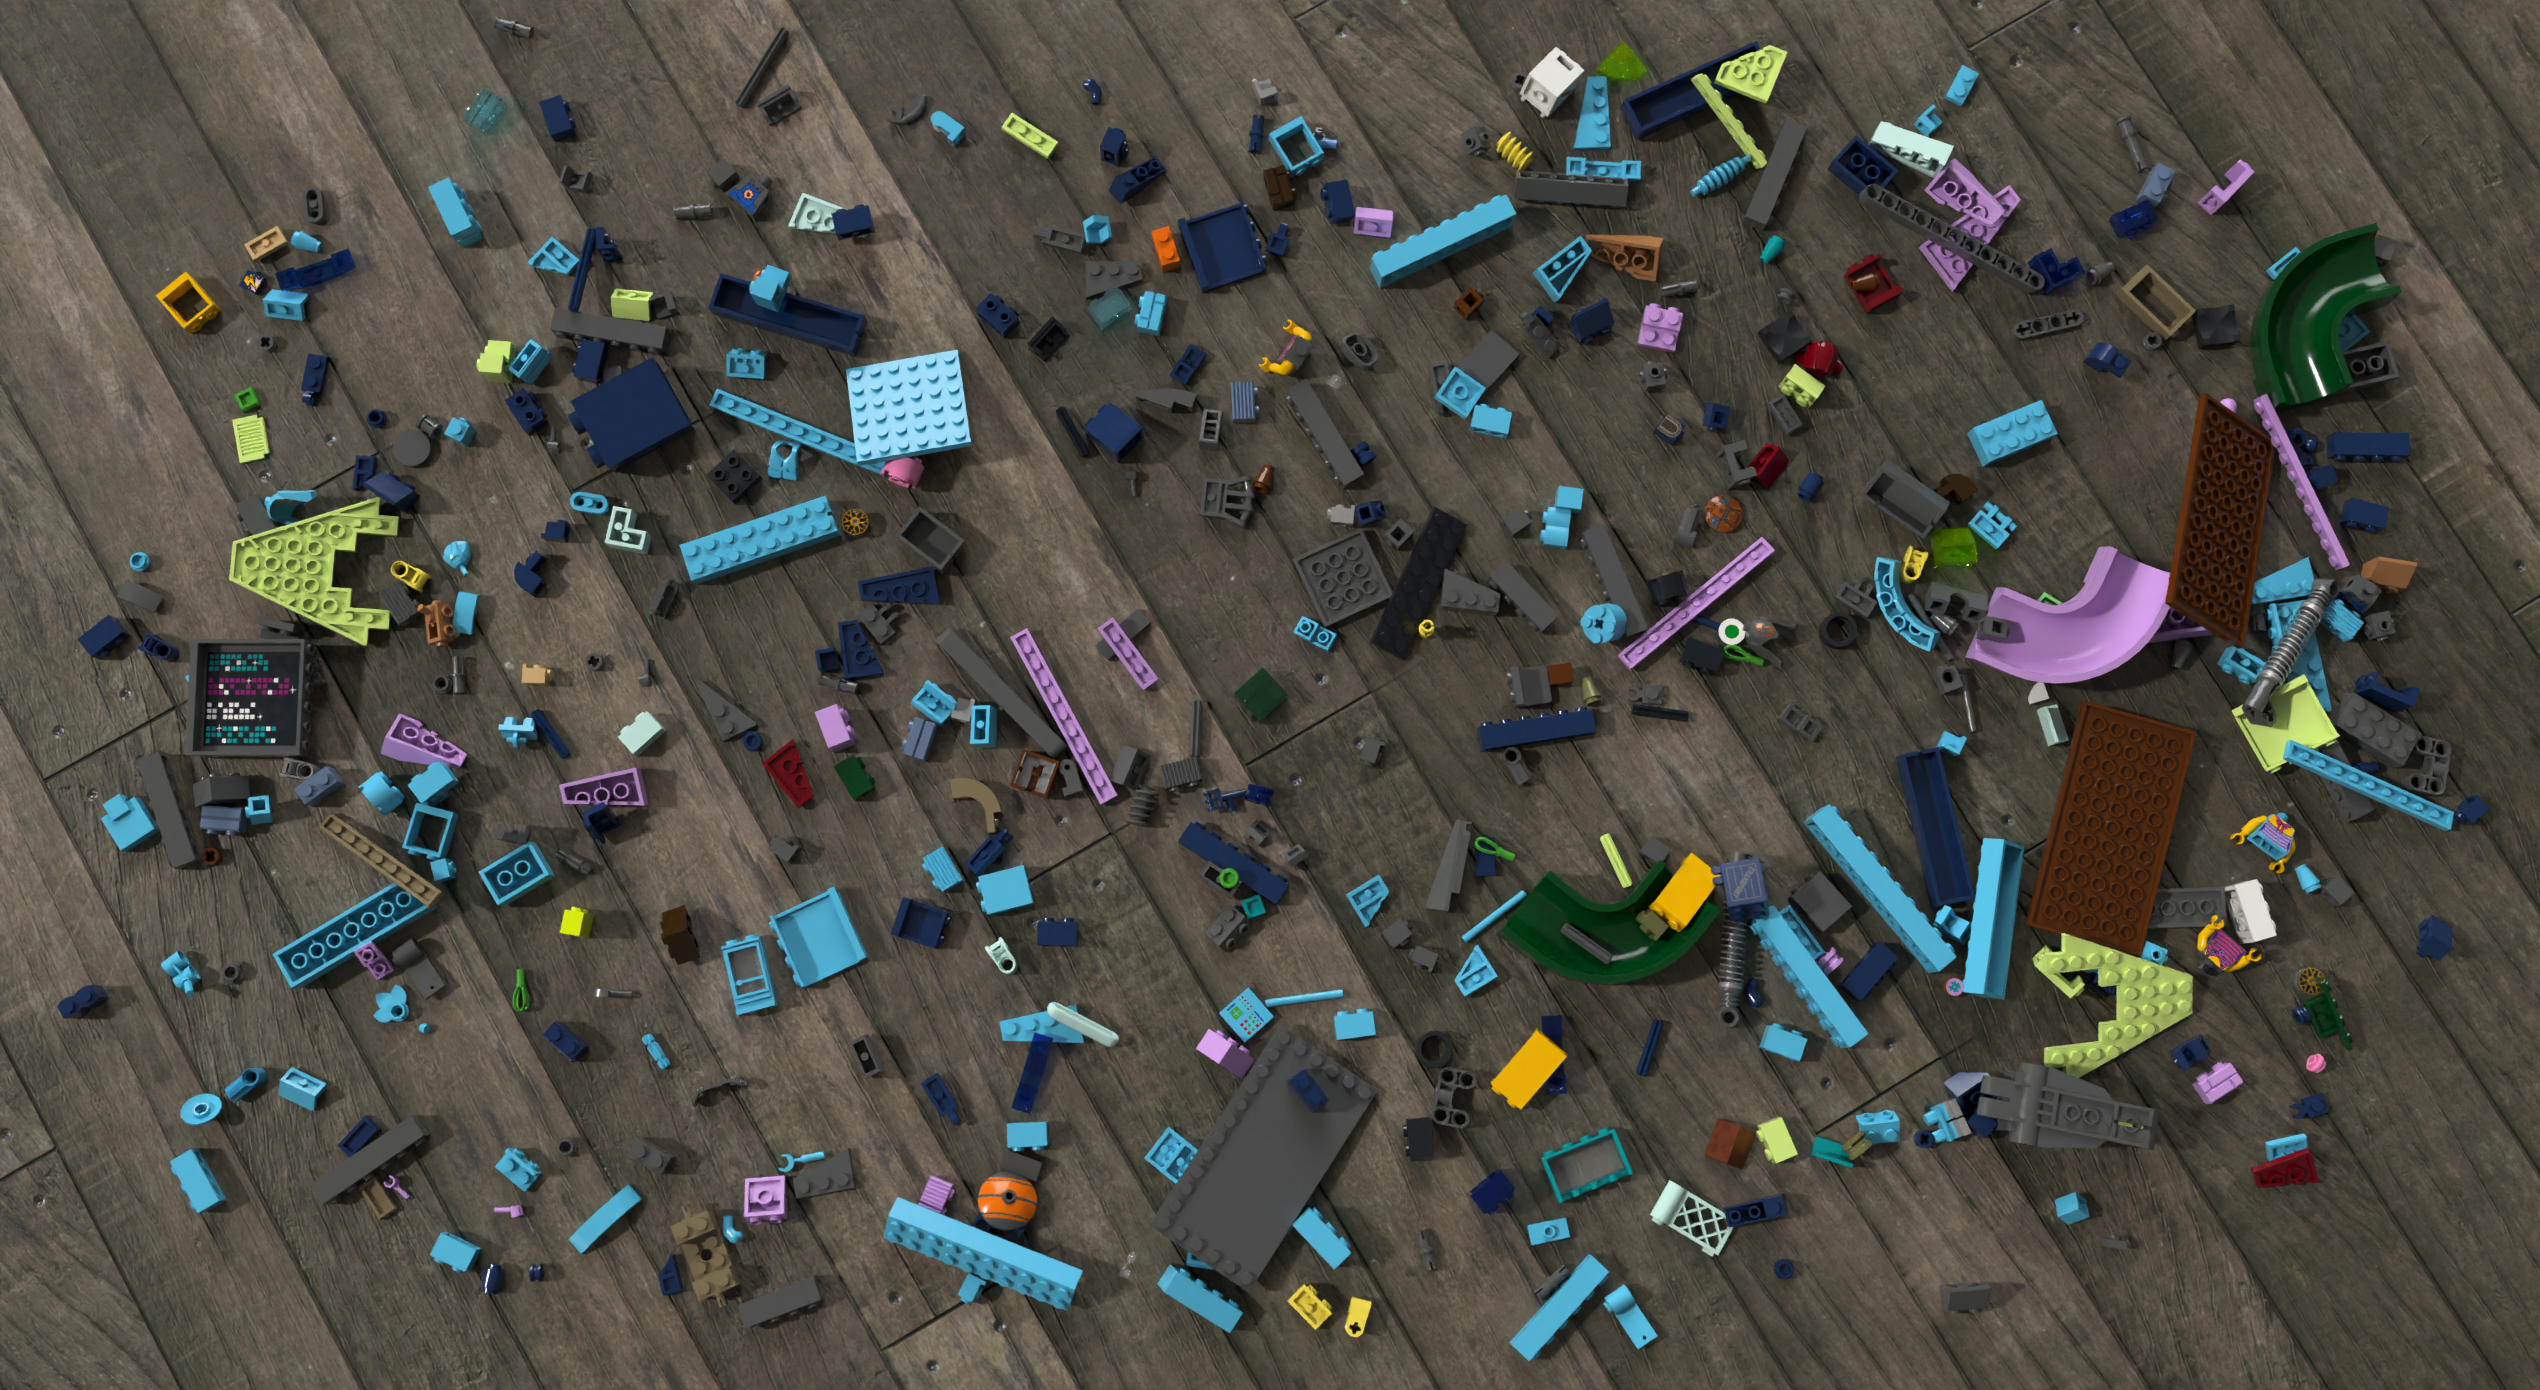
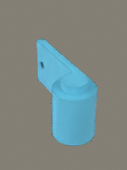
(1629, 1316)

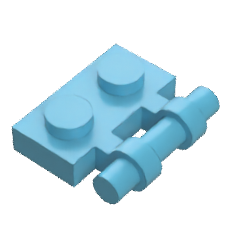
(1988, 528)

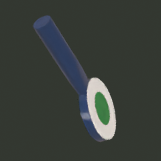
(1729, 631)

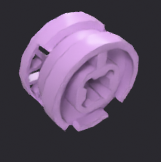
(1829, 961)

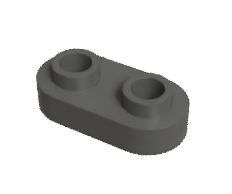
(315, 206)

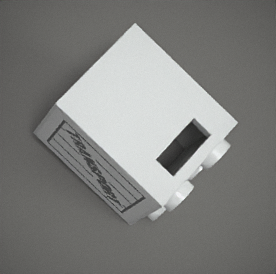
(1551, 82)

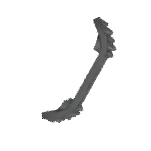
(701, 1092)

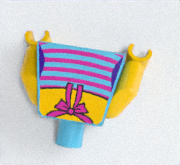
(2271, 836)

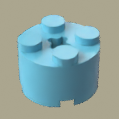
(1604, 623)
(381, 794)

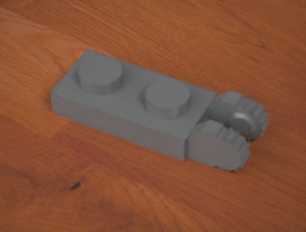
(1438, 375)

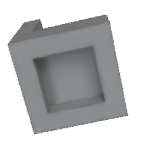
(1264, 91)
(963, 710)

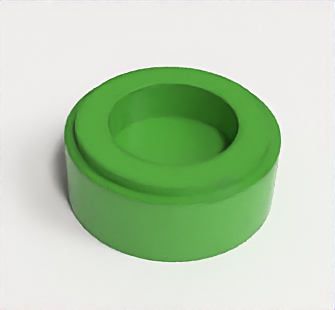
(1228, 878)

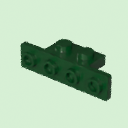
(2325, 1016)

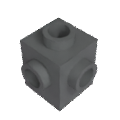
(1476, 141)
(1653, 376)
(2379, 626)

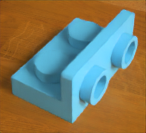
(746, 364)
(518, 1169)

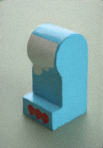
(943, 123)

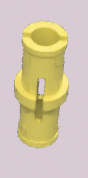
(1423, 628)

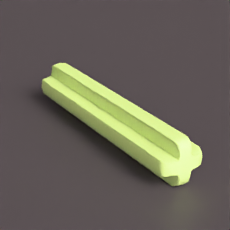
(1616, 860)

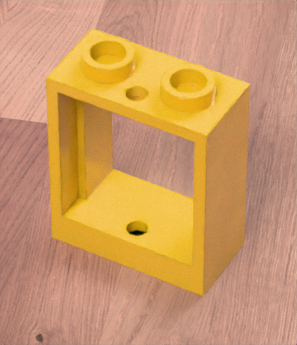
(176, 290)

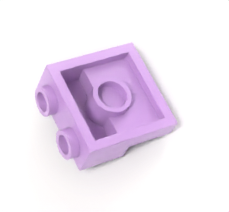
(1660, 328)
(765, 1200)

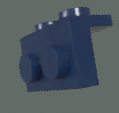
(600, 820)

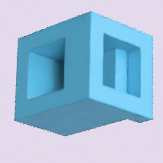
(971, 1288)

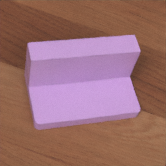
(1373, 222)

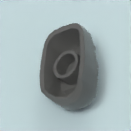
(1359, 351)

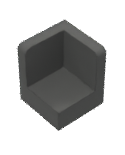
(664, 305)

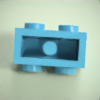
(2241, 664)

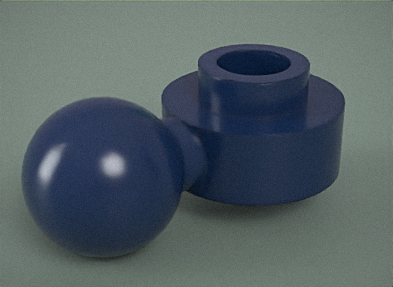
(2308, 444)

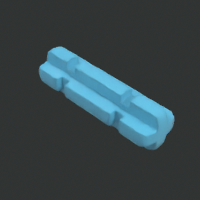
(656, 1051)

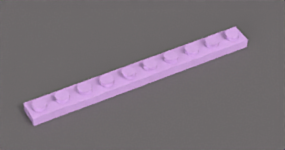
(2303, 486)
(1696, 603)
(1064, 716)

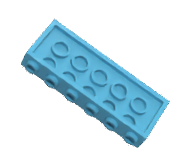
(2309, 660)

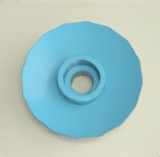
(201, 1109)

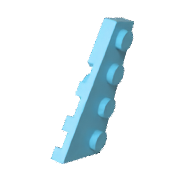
(1593, 125)
(1024, 1027)

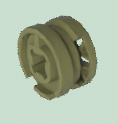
(1860, 1145)

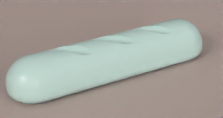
(1082, 1024)

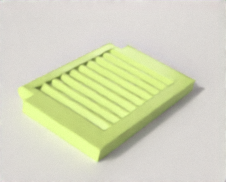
(251, 438)

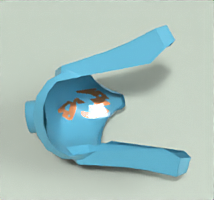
(284, 502)

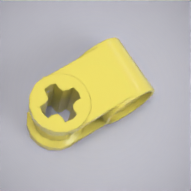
(1913, 561)
(412, 577)
(1357, 1312)

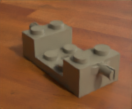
(695, 1235)

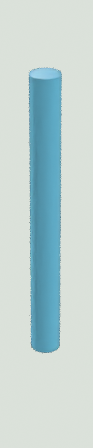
(1494, 916)
(1304, 998)

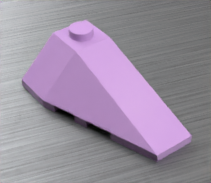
(415, 744)

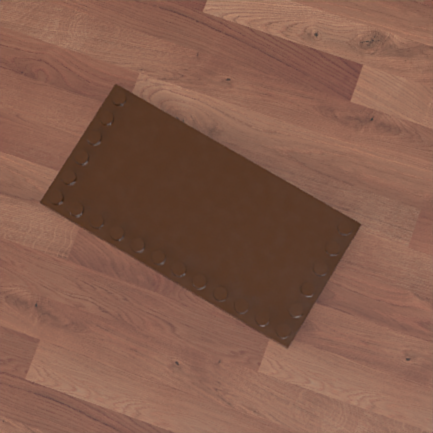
(2221, 522)
(2111, 828)

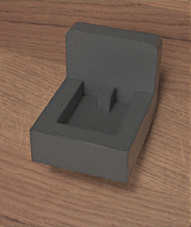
(575, 179)

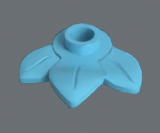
(390, 1003)

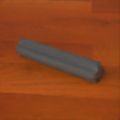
(1195, 733)
(1586, 943)

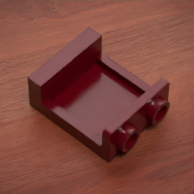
(1885, 293)

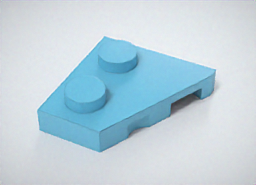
(554, 258)
(1367, 898)
(1475, 973)

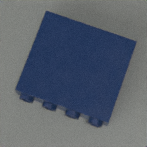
(1223, 247)

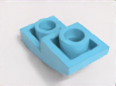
(465, 612)
(1315, 634)

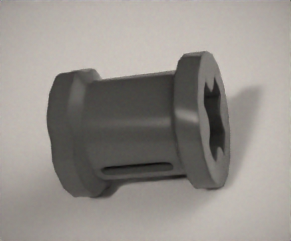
(429, 426)

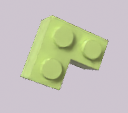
(496, 361)

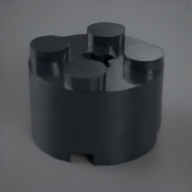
(1667, 586)

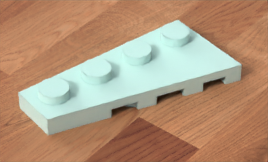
(814, 215)

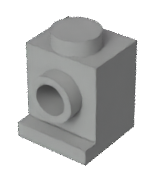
(1341, 516)

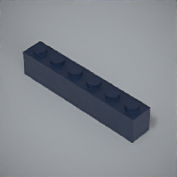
(1536, 730)
(1226, 856)

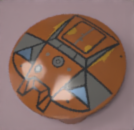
(1723, 513)

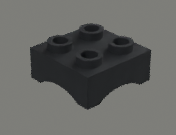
(2215, 326)
(1784, 337)
(734, 476)

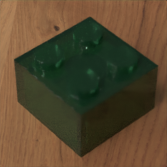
(1261, 695)

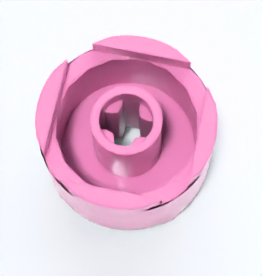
(903, 471)

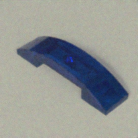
(316, 273)
(1552, 1028)
(1032, 1073)

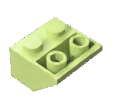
(1801, 386)

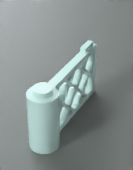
(1669, 1207)

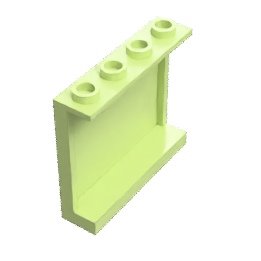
(2298, 719)

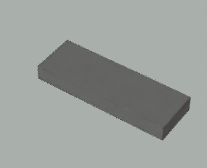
(1131, 626)

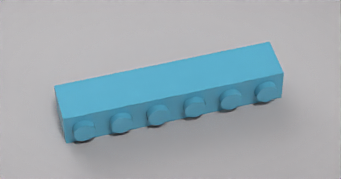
(1559, 1307)

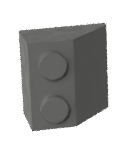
(1964, 1296)

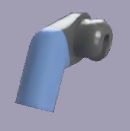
(1322, 140)

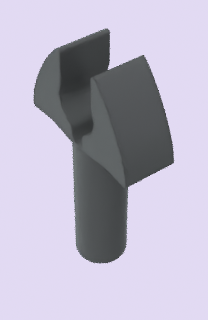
(613, 993)

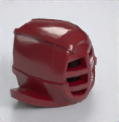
(1820, 359)

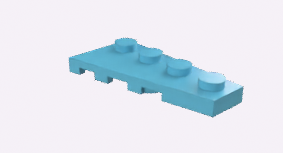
(2285, 584)

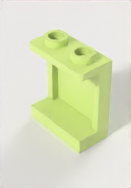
(2070, 988)

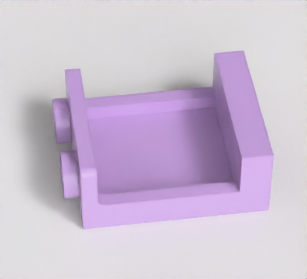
(2216, 197)

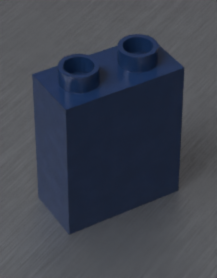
(630, 416)

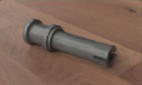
(2129, 135)

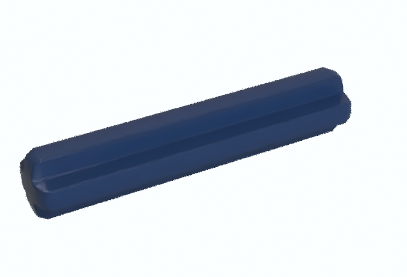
(550, 734)
(1649, 1048)

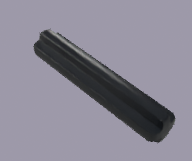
(1072, 431)
(1657, 712)

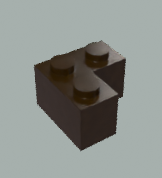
(679, 935)

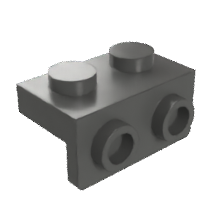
(1228, 928)

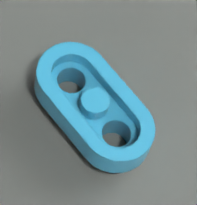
(590, 503)

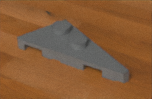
(727, 717)

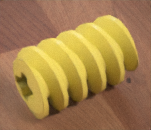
(1514, 152)

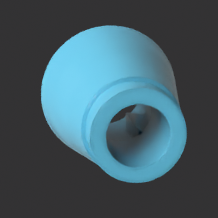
(305, 242)
(2307, 879)

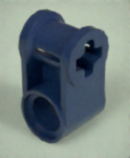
(157, 646)

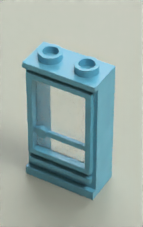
(749, 974)

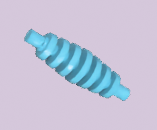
(1720, 175)

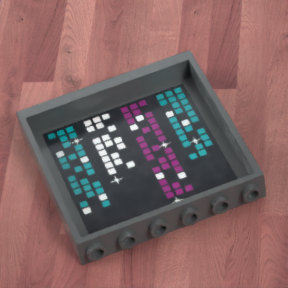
(249, 698)

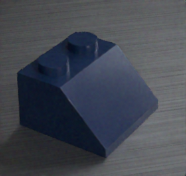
(1592, 321)
(391, 490)

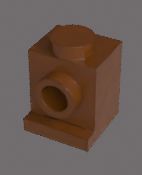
(1463, 308)

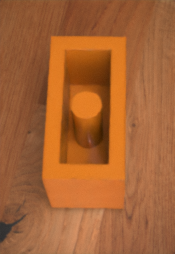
(1165, 249)

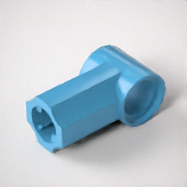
(245, 1083)

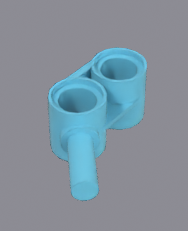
(184, 973)

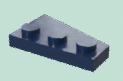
(856, 652)

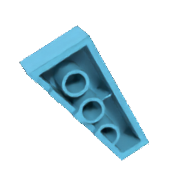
(1199, 1298)

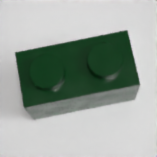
(855, 778)

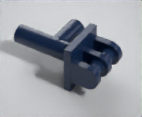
(1219, 799)

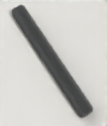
(761, 67)

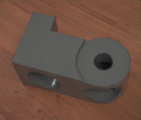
(1070, 773)

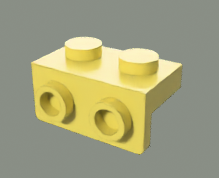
(1310, 1306)

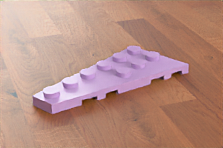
(1952, 267)

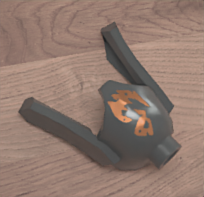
(1762, 630)

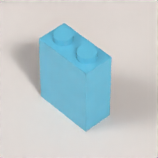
(1005, 890)

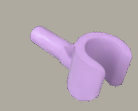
(396, 1186)
(514, 1210)

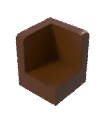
(1560, 674)

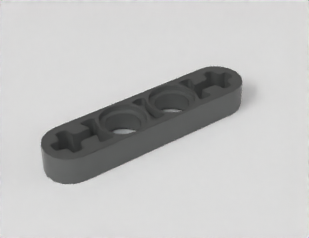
(2048, 328)

